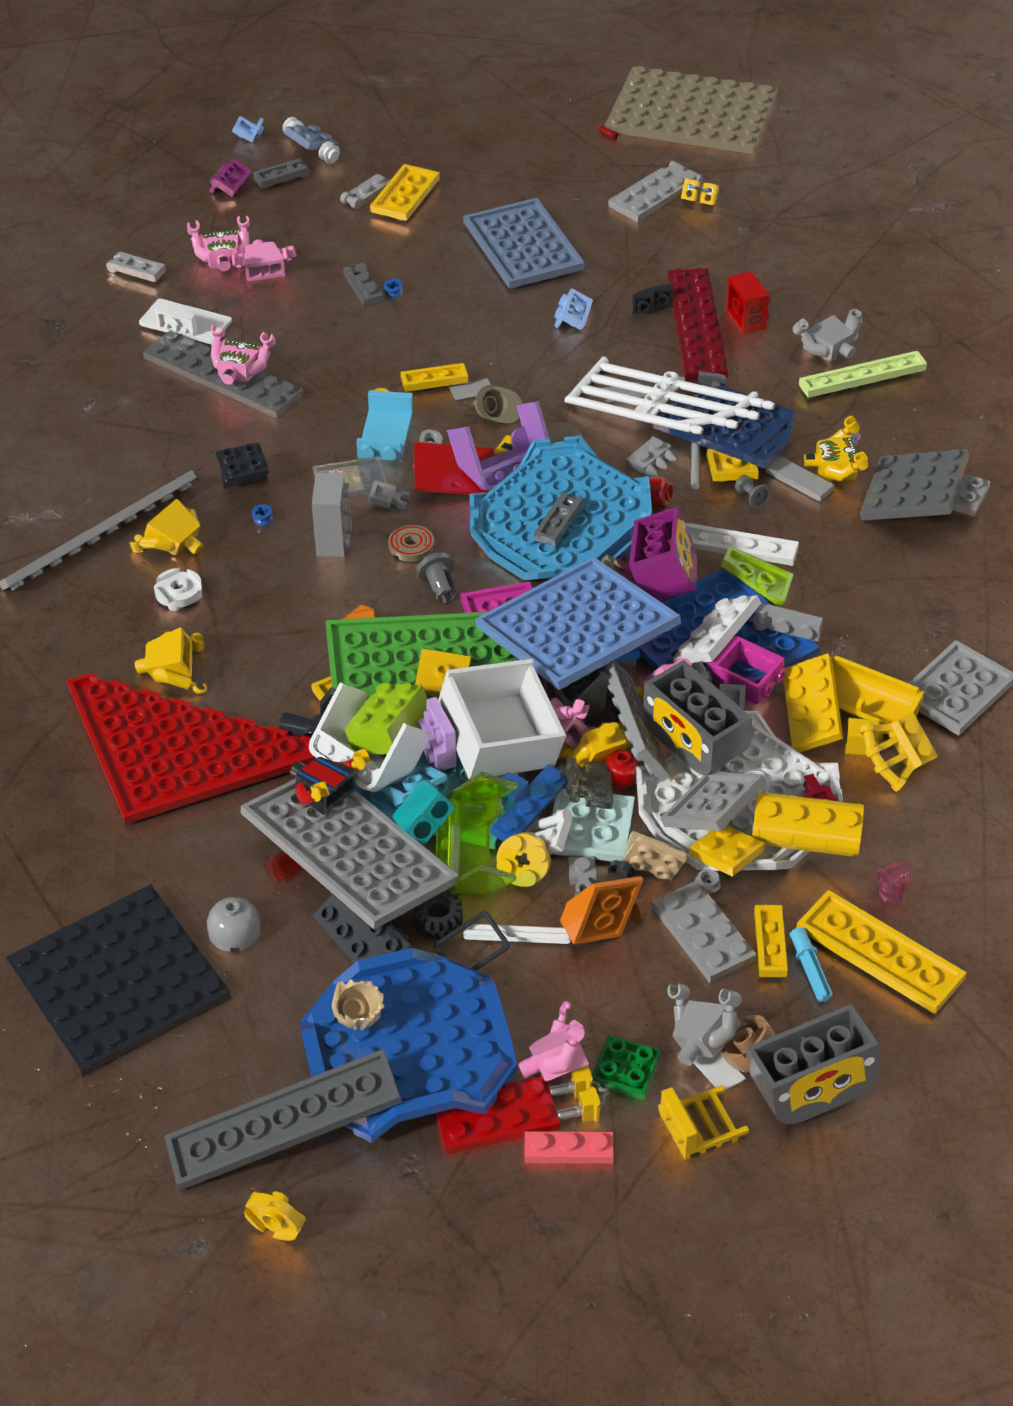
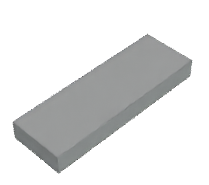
(800, 478)

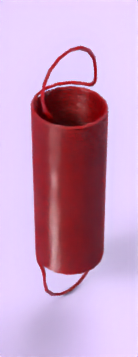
(608, 132)

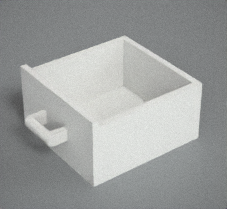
(501, 718)

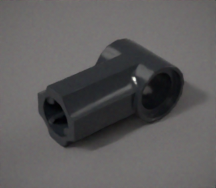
(298, 725)

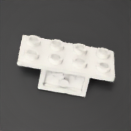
(184, 319)

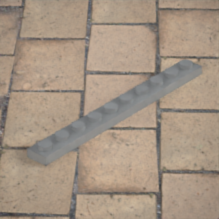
(92, 535)

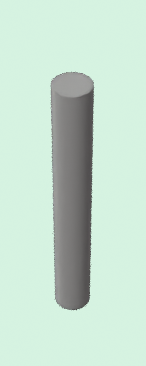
(695, 466)

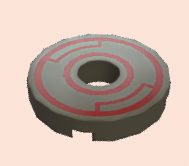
(411, 533)

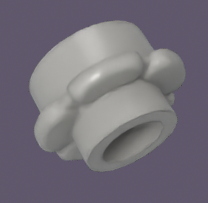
(709, 880)

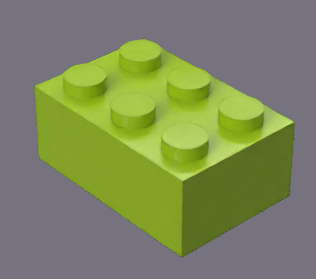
(383, 715)

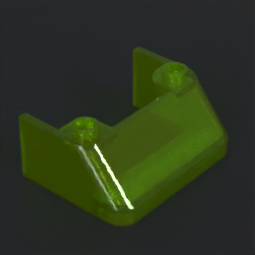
(465, 835)

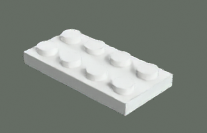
(717, 629)

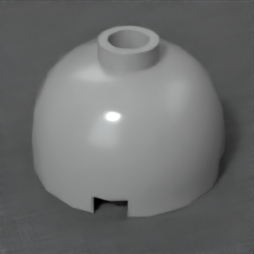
(233, 924)

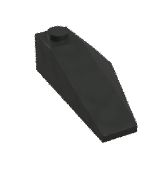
(591, 690)

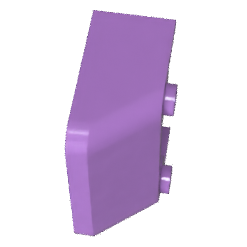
(495, 469)

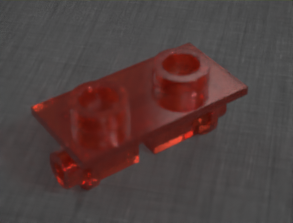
(282, 866)

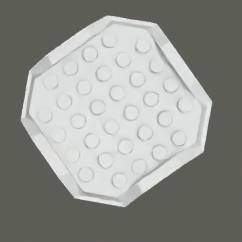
(767, 755)

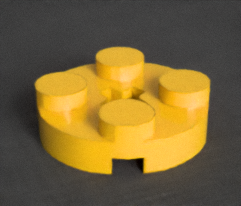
(536, 853)
(274, 1214)

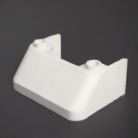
(333, 744)

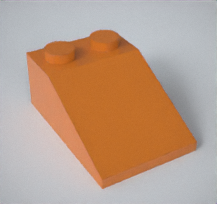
(600, 910)

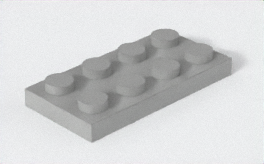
(703, 931)

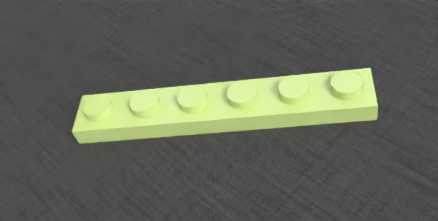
(862, 374)

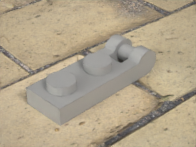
(365, 192)
(136, 266)
(787, 621)

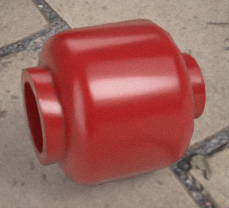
(660, 491)
(623, 768)

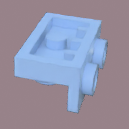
(573, 309)

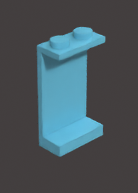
(386, 425)

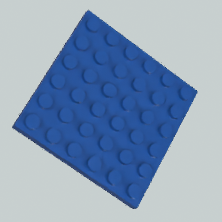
(700, 603)

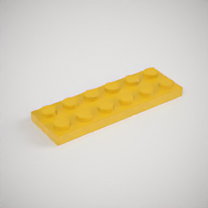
(882, 951)

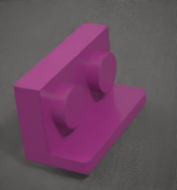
(230, 177)

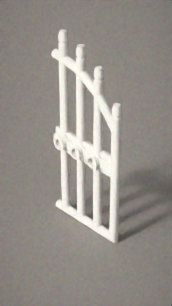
(658, 396)

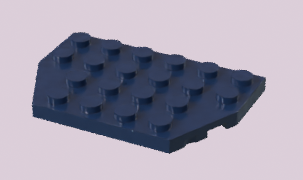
(752, 441)

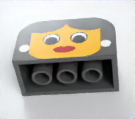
(695, 718)
(816, 1065)

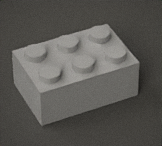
(330, 514)

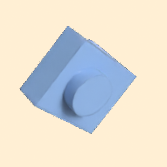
(247, 129)

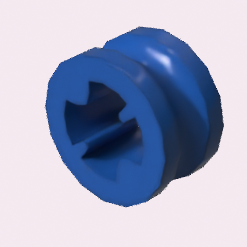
(393, 283)
(258, 511)

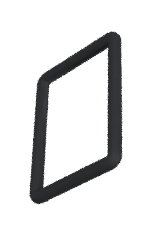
(484, 913)

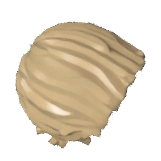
(357, 1004)

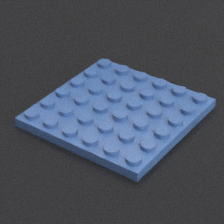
(577, 622)

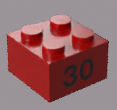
(747, 302)

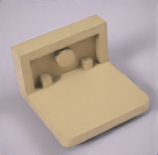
(653, 856)

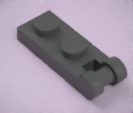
(281, 173)
(363, 284)
(559, 519)

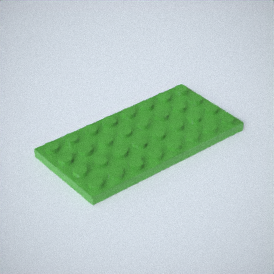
(390, 648)

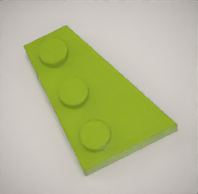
(761, 576)

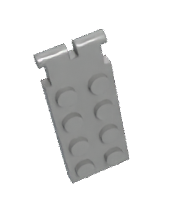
(653, 191)

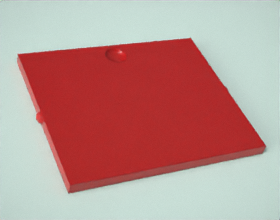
(438, 471)

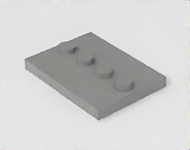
(960, 686)

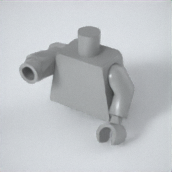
(831, 337)

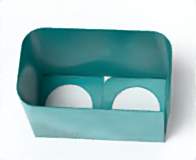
(419, 802)

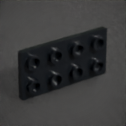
(355, 935)

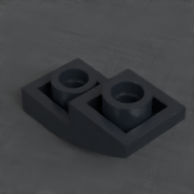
(652, 297)

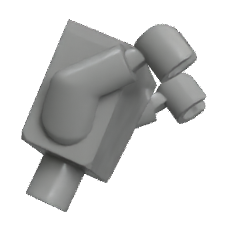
(703, 1026)

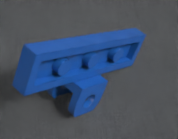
(527, 802)

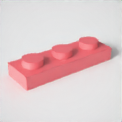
(569, 1147)

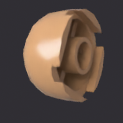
(751, 1032)

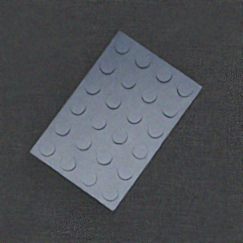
(523, 243)

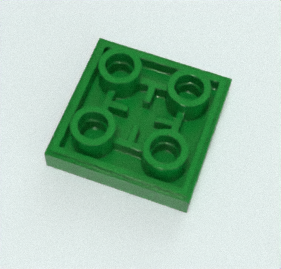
(626, 1067)

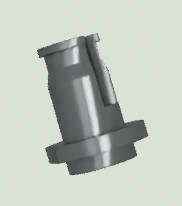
(437, 570)

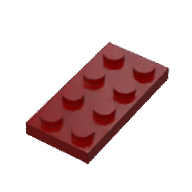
(518, 1109)

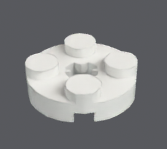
(175, 599)

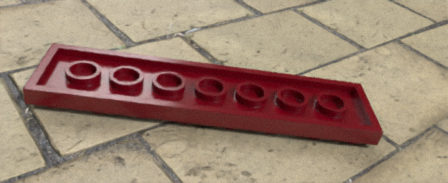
(697, 322)

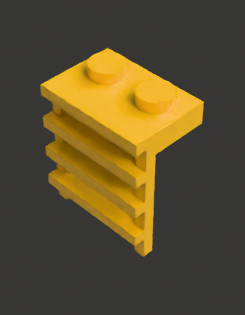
(683, 1127)

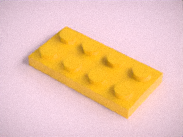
(405, 192)
(812, 703)

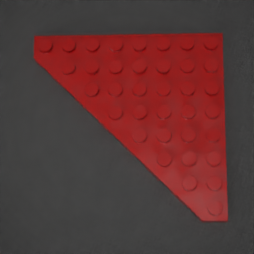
(173, 753)

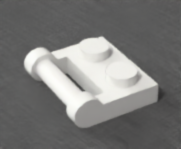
(553, 837)

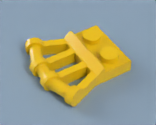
(909, 742)

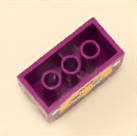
(663, 555)

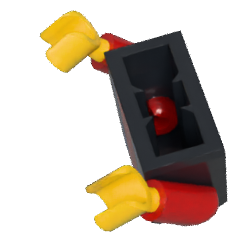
(327, 782)

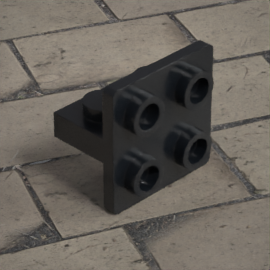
(242, 465)

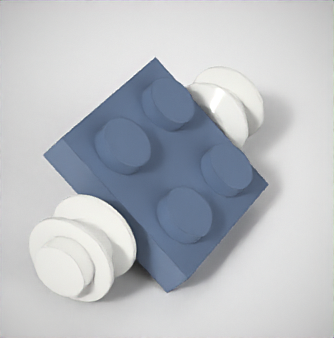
(312, 139)

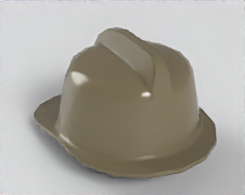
(497, 404)

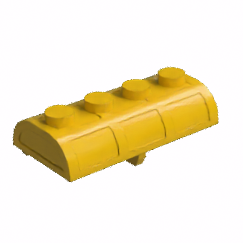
(873, 694)
(808, 824)

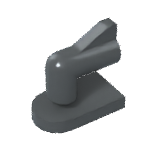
(711, 379)

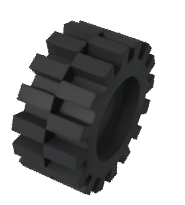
(441, 925)

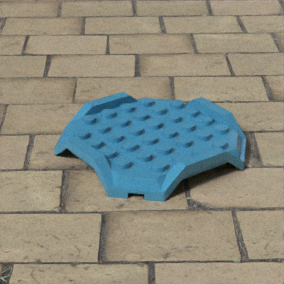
(512, 511)

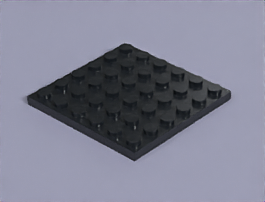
(117, 979)

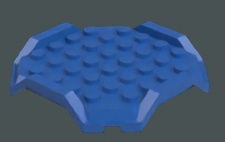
(436, 1027)

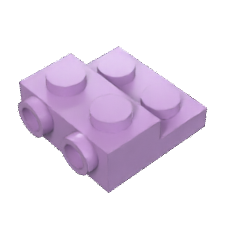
(442, 743)

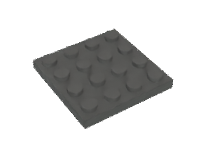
(915, 485)

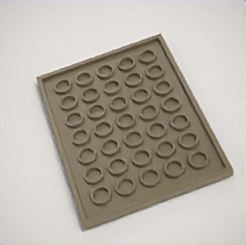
(692, 109)

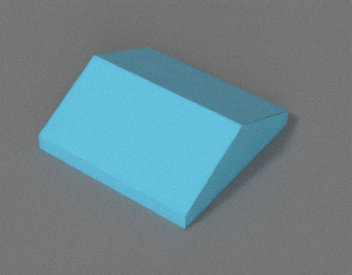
(400, 789)

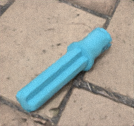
(807, 955)

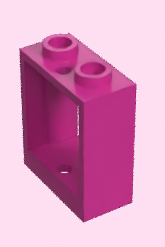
(753, 655)

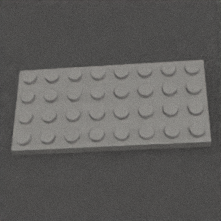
(352, 852)

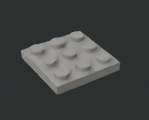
(714, 801)

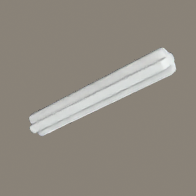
(518, 933)

